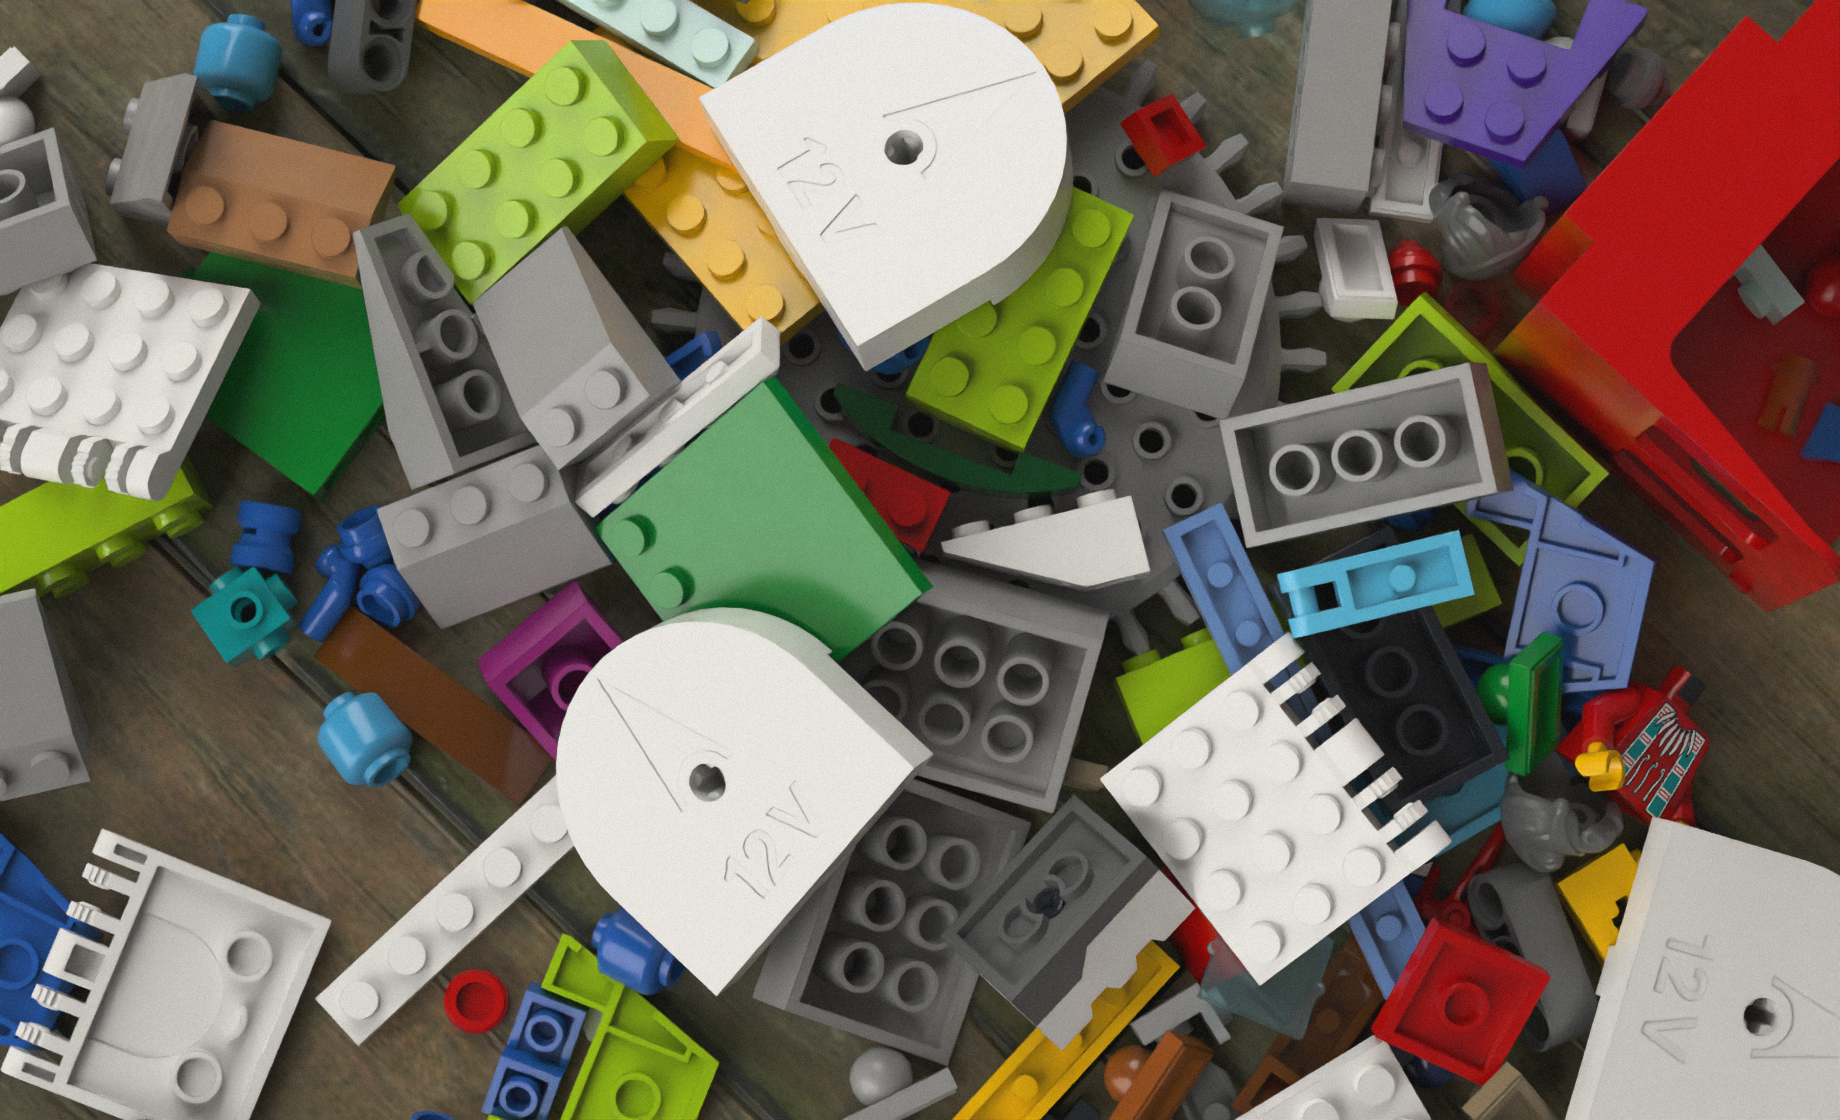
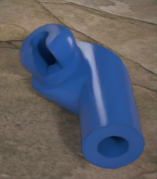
(312, 21)
(1071, 414)
(334, 596)

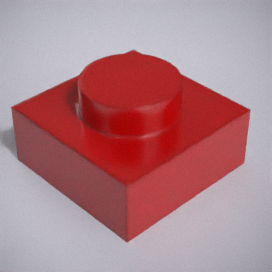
(1163, 135)

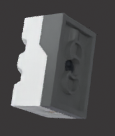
(1067, 920)

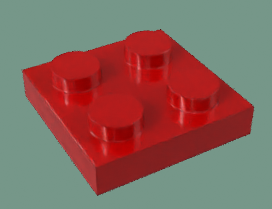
(1460, 1002)

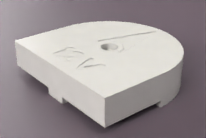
(902, 166)
(732, 858)
(1698, 943)

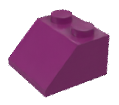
(547, 660)

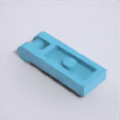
(1379, 583)

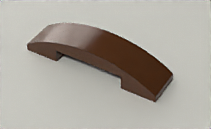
(435, 705)
(1333, 1026)

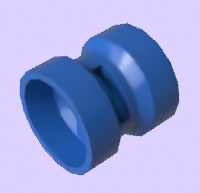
(266, 537)

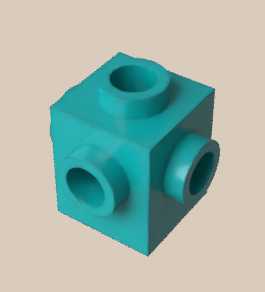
(224, 613)

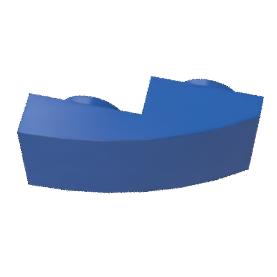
(535, 1056)

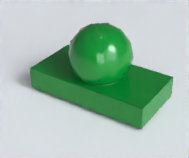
(1527, 701)

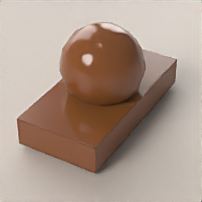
(1156, 1081)

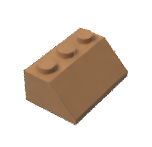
(279, 202)

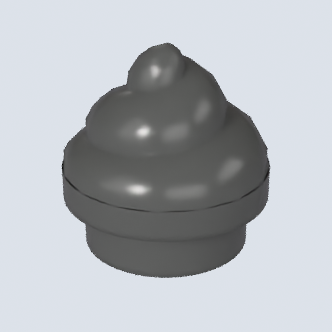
(1638, 79)

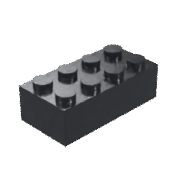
(1402, 688)

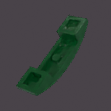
(875, 422)

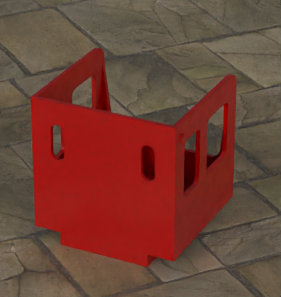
(1652, 342)

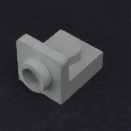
(1174, 1016)

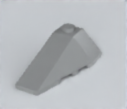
(431, 358)

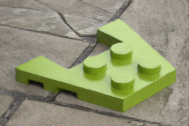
(638, 1057)

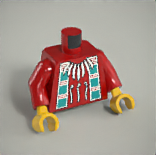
(1642, 747)

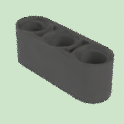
(381, 37)
(1524, 916)

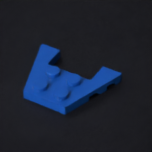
(1572, 584)
(29, 922)

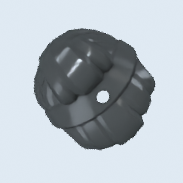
(1484, 226)
(1552, 819)

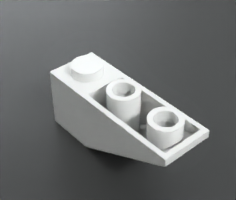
(1070, 549)

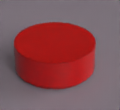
(476, 1001)

